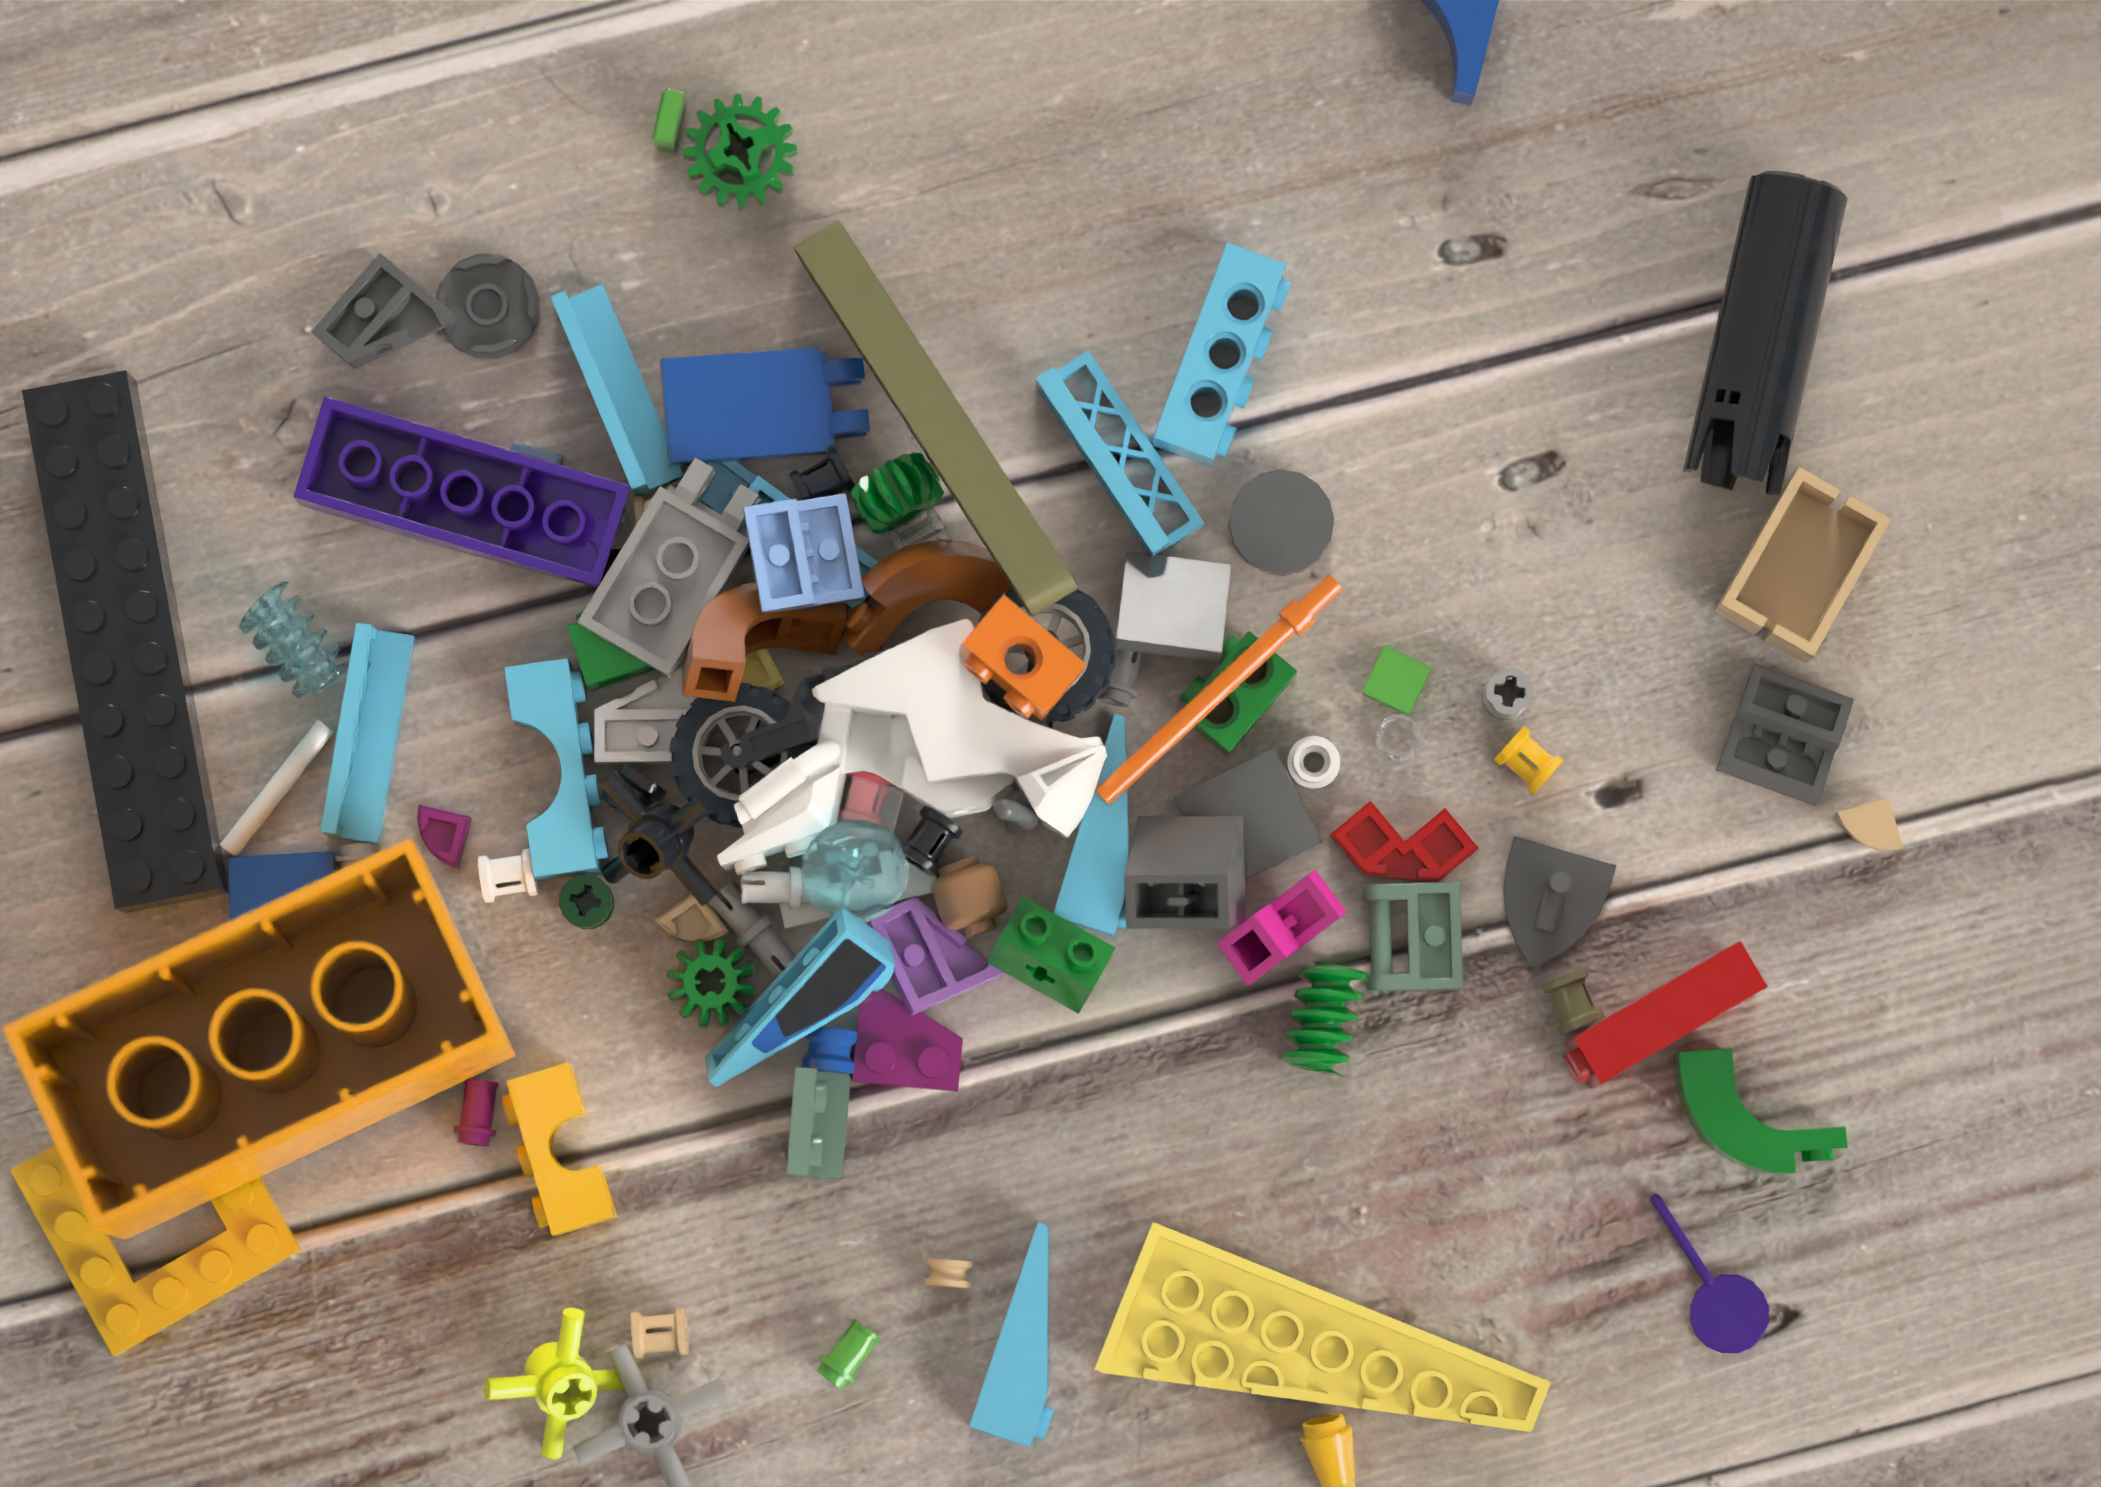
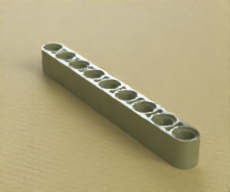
(935, 418)

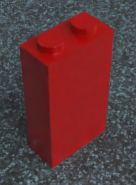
(1663, 1016)

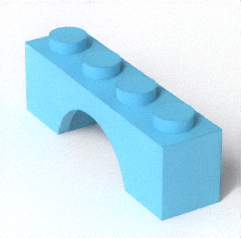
(564, 836)

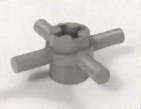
(638, 1398)

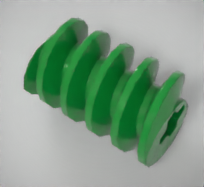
(1323, 1017)

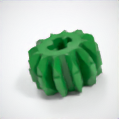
(897, 492)
(712, 965)

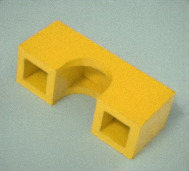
(540, 1107)

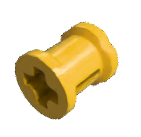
(1544, 761)

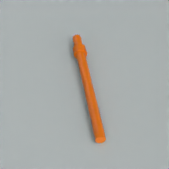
(1294, 619)

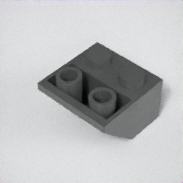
(1186, 873)

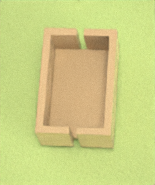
(1802, 565)

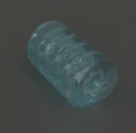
(292, 643)

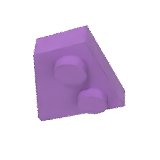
(929, 958)

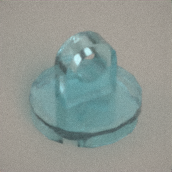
(855, 868)

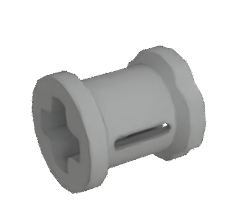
(1493, 702)

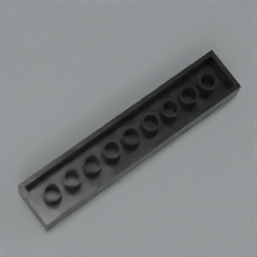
(125, 642)

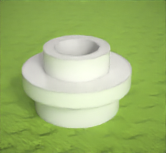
(1319, 746)

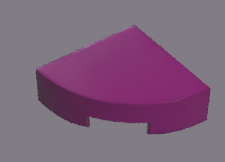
(444, 833)

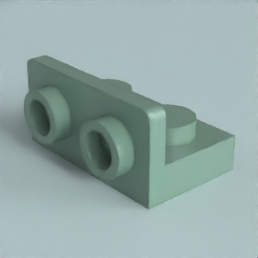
(818, 1124)

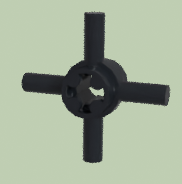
(657, 839)

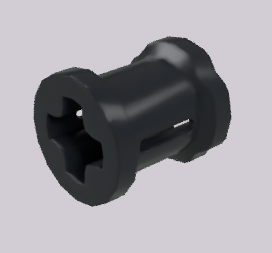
(823, 479)
(930, 840)

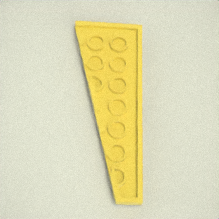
(1249, 1329)

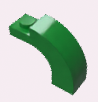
(1718, 1116)

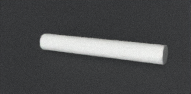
(276, 788)

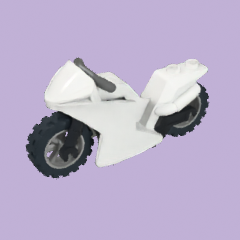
(912, 722)

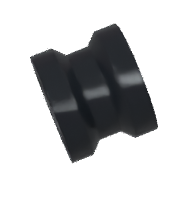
(644, 788)

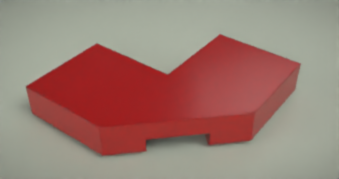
(1382, 853)

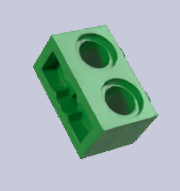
(1247, 701)

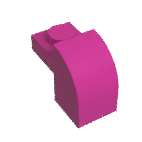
(1281, 928)

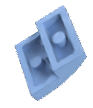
(803, 553)

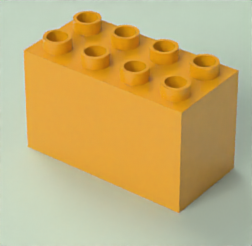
(259, 1042)

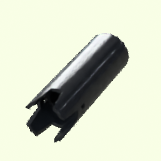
(1766, 330)

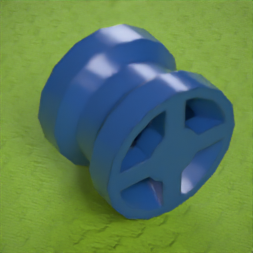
(830, 1050)

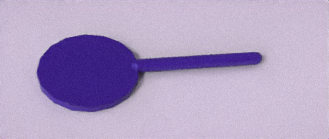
(1726, 1310)

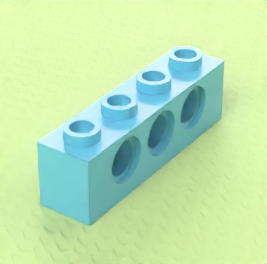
(1237, 275)

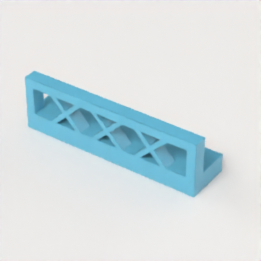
(617, 389)
(1103, 464)
(367, 735)

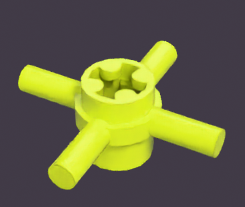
(558, 1382)

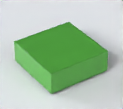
(669, 120)
(1396, 680)

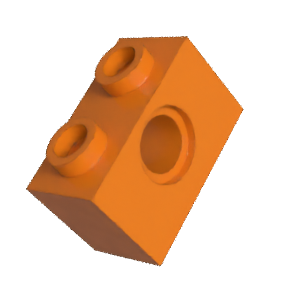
(1008, 629)

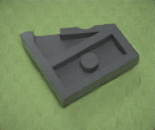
(380, 315)

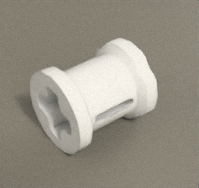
(506, 876)

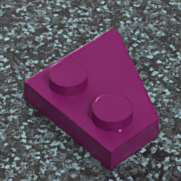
(903, 1048)

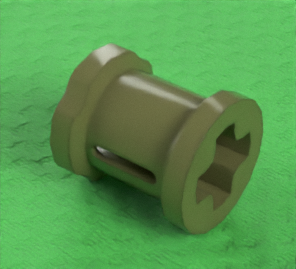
(1573, 1001)

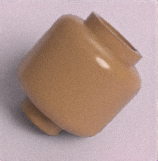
(969, 896)

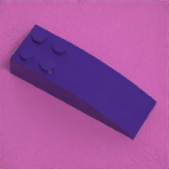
(460, 493)

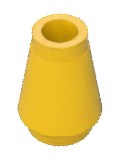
(1330, 1450)

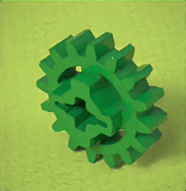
(760, 144)

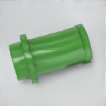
(848, 1354)

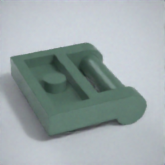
(1432, 936)

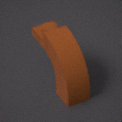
(920, 576)
(735, 627)

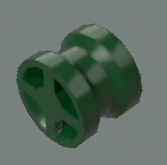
(593, 911)

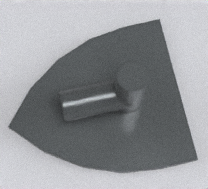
(1552, 897)

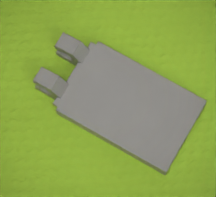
(670, 571)

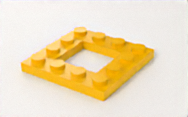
(134, 1310)

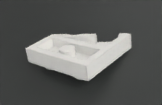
(641, 723)

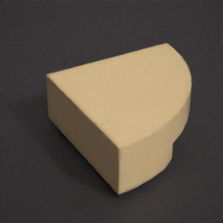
(1872, 825)
(692, 921)

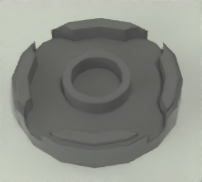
(493, 305)
(1281, 522)

